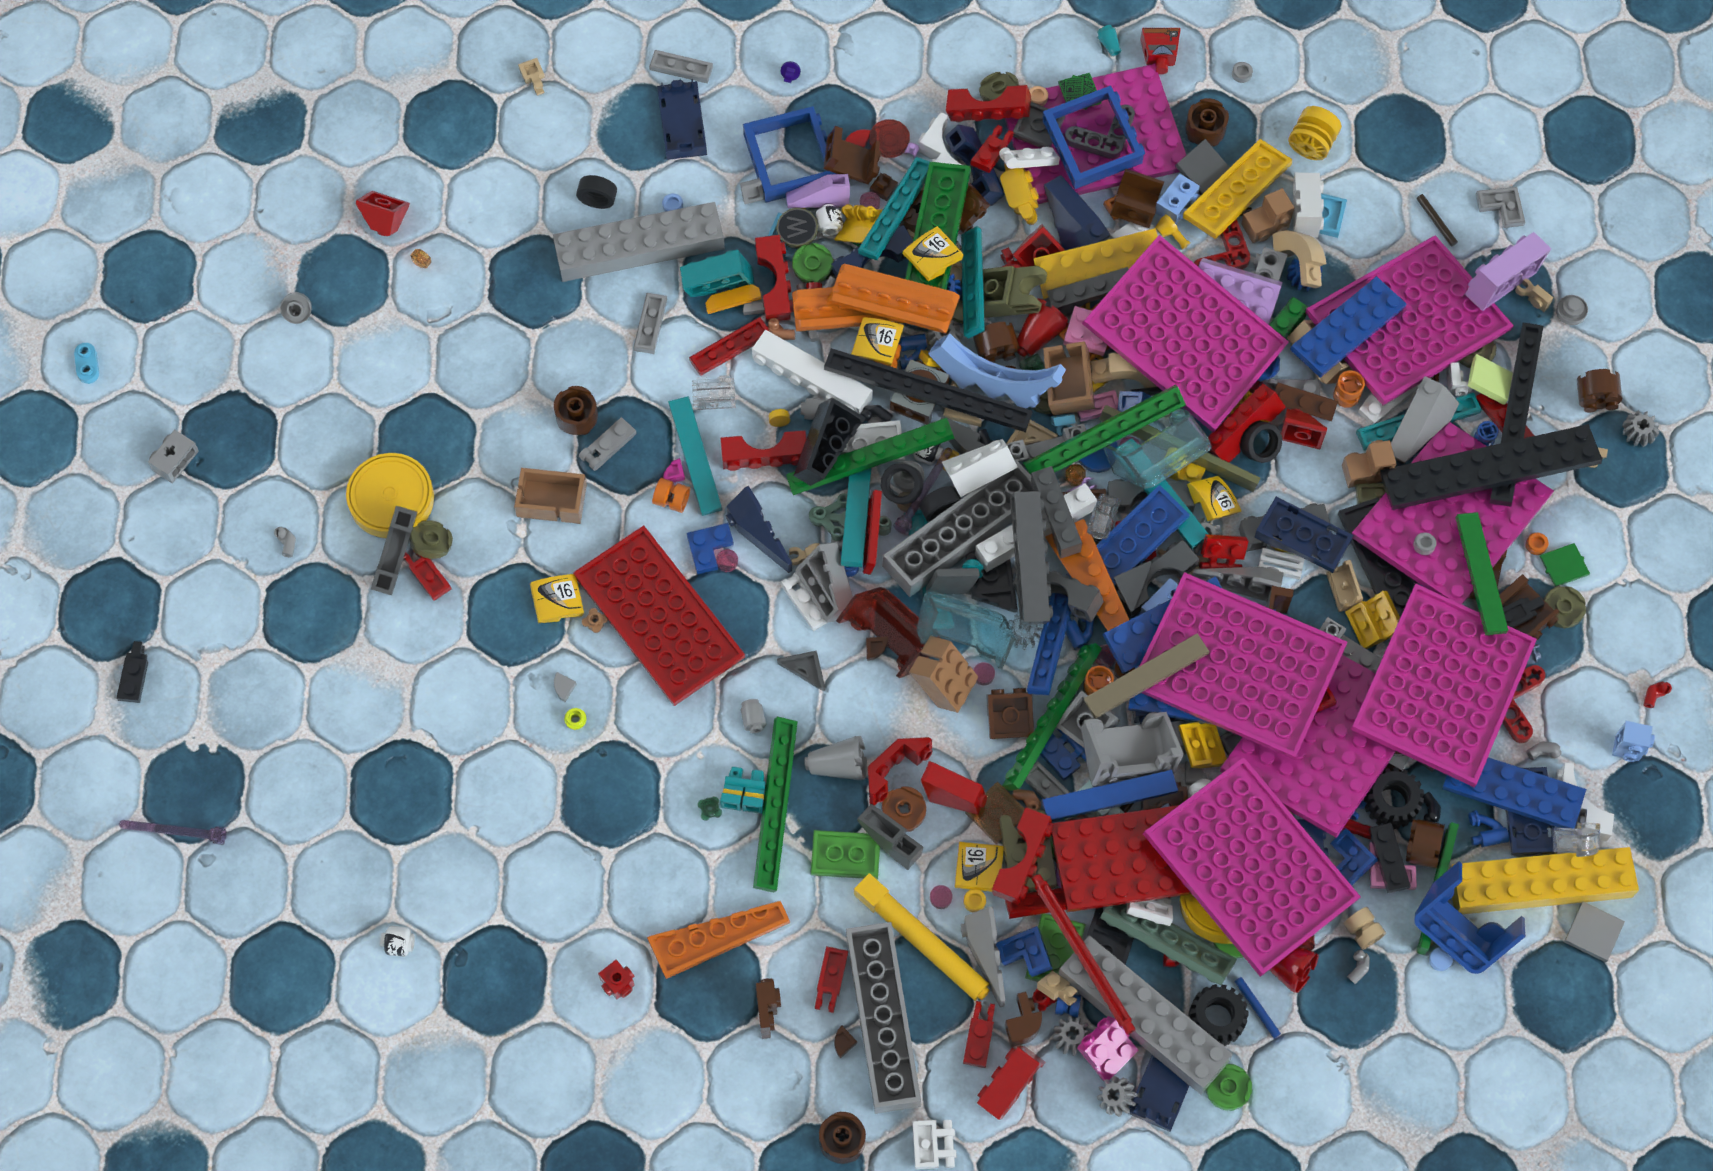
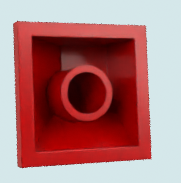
(382, 212)
(1036, 245)
(1302, 429)

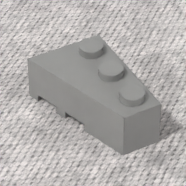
(826, 580)

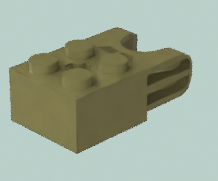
(1008, 290)
(1016, 848)

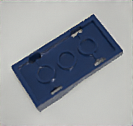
(682, 119)
(1303, 534)
(1530, 833)
(1160, 1094)

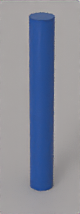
(1257, 1007)

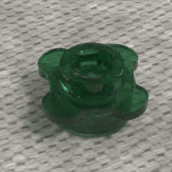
(709, 802)

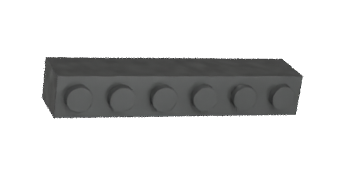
(1030, 558)

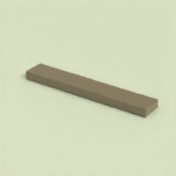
(1146, 676)

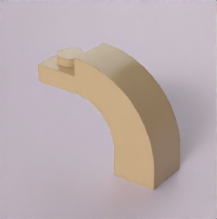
(1308, 252)
(1117, 368)

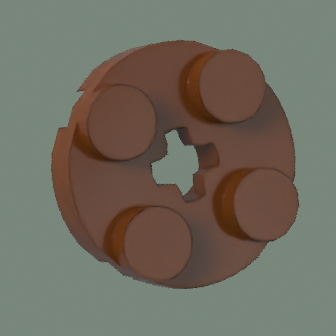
(915, 803)

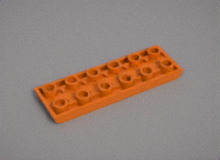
(894, 298)
(815, 312)

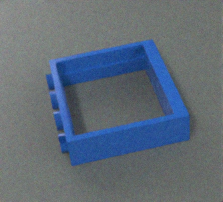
(750, 129)
(1081, 179)

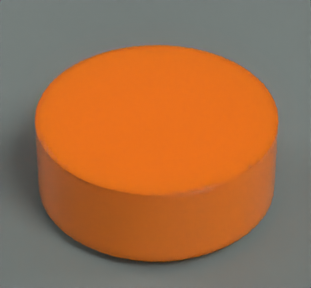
(1537, 543)

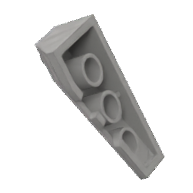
(1426, 416)
(1247, 581)
(981, 938)

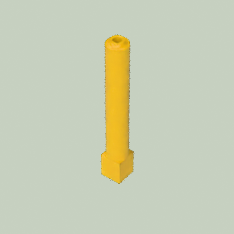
(878, 900)

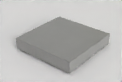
(1594, 931)

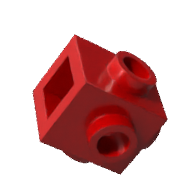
(613, 973)

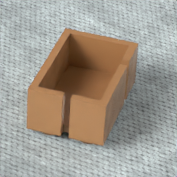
(1076, 388)
(550, 495)
(944, 680)

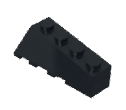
(827, 438)

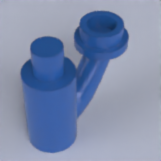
(912, 342)
(1075, 634)
(1492, 837)

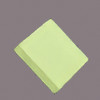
(1490, 379)

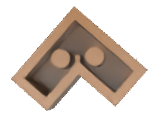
(1270, 218)
(1366, 467)

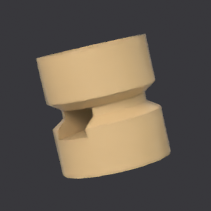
(1364, 928)

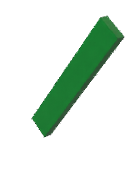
(1481, 574)
(1442, 867)

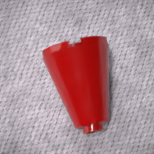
(1040, 329)
(1295, 968)

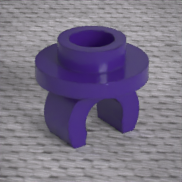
(790, 71)

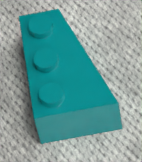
(716, 273)

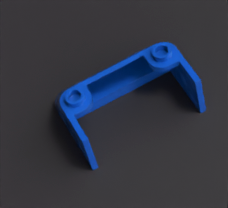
(1456, 935)

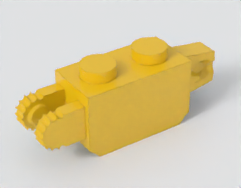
(1020, 193)

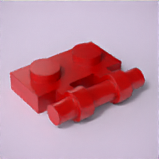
(1225, 548)

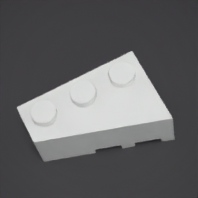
(1308, 203)
(979, 466)

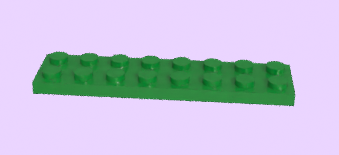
(941, 207)

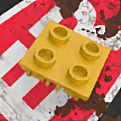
(858, 223)

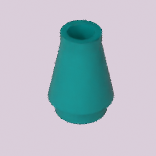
(1108, 37)

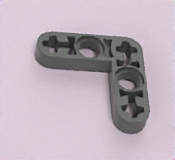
(1109, 140)

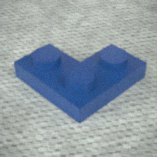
(703, 544)
(1357, 856)
(1027, 946)

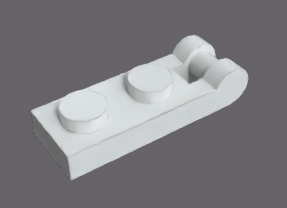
(1029, 157)
(803, 602)

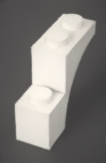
(932, 143)
(1588, 812)

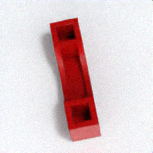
(1012, 103)
(769, 254)
(1260, 405)
(739, 454)
(1012, 881)

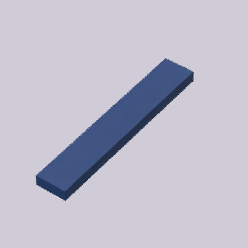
(1049, 647)
(1110, 795)

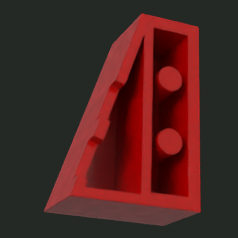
(1009, 1081)

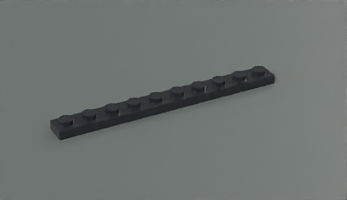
(928, 390)
(1519, 399)

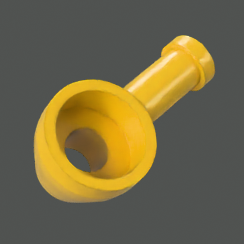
(1167, 227)

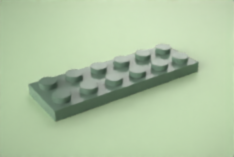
(1174, 943)

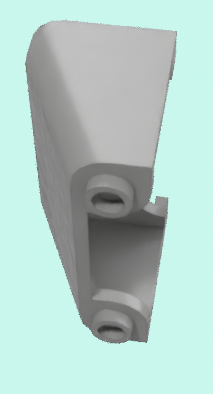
(1130, 750)

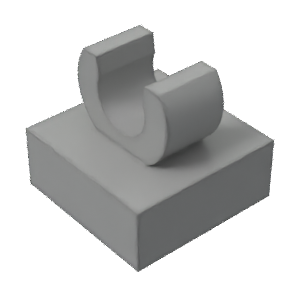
(752, 191)

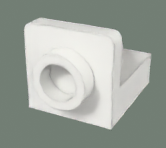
(1455, 381)

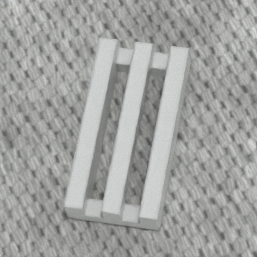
(1282, 556)

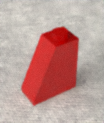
(952, 789)

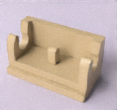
(1344, 586)

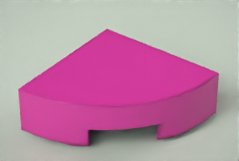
(674, 471)

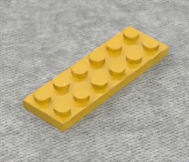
(1237, 188)
(1093, 259)

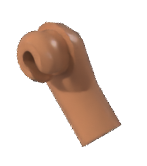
(776, 329)
(1028, 797)

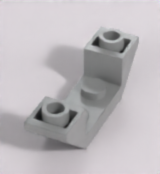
(1024, 453)
(1353, 650)

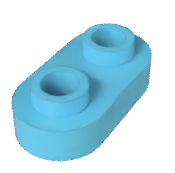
(86, 361)

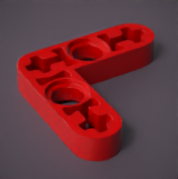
(1233, 251)
(1526, 687)

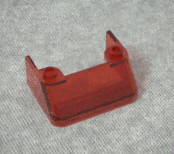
(887, 617)

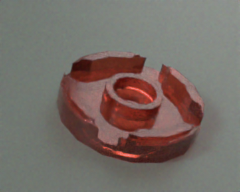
(892, 137)

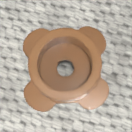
(594, 626)

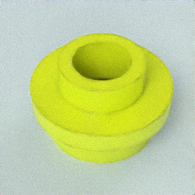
(575, 712)

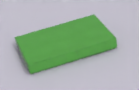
(844, 854)
(1055, 943)

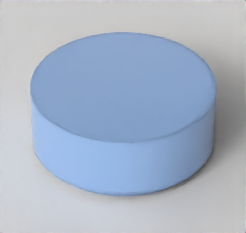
(672, 202)
(1440, 959)

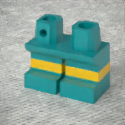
(736, 786)

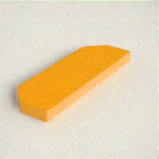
(733, 298)

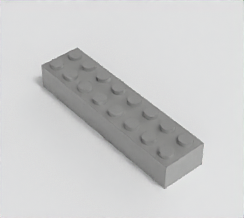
(638, 241)
(955, 531)
(883, 1018)
(1158, 1023)

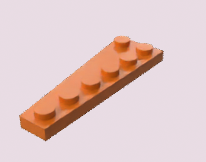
(1090, 570)
(700, 942)

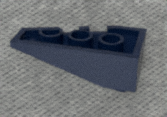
(1072, 216)
(746, 516)

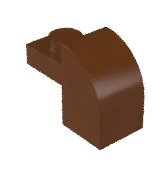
(1026, 1027)

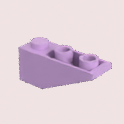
(825, 190)

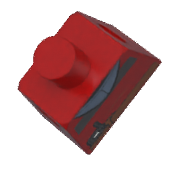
(1160, 47)

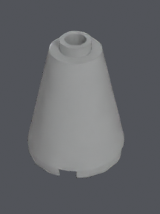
(839, 760)

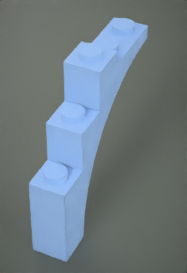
(968, 368)

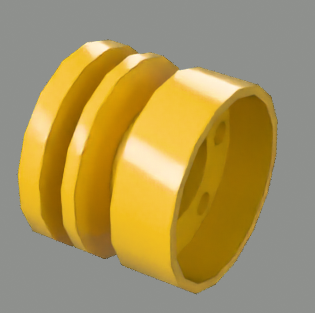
(1314, 133)

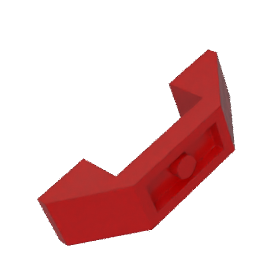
(912, 748)

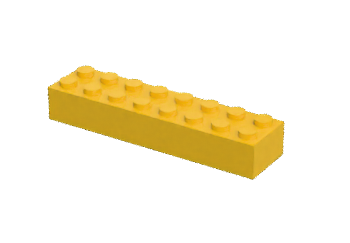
(1545, 881)

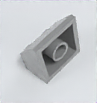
(1076, 714)

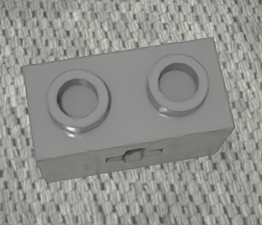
(173, 456)

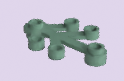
(825, 516)

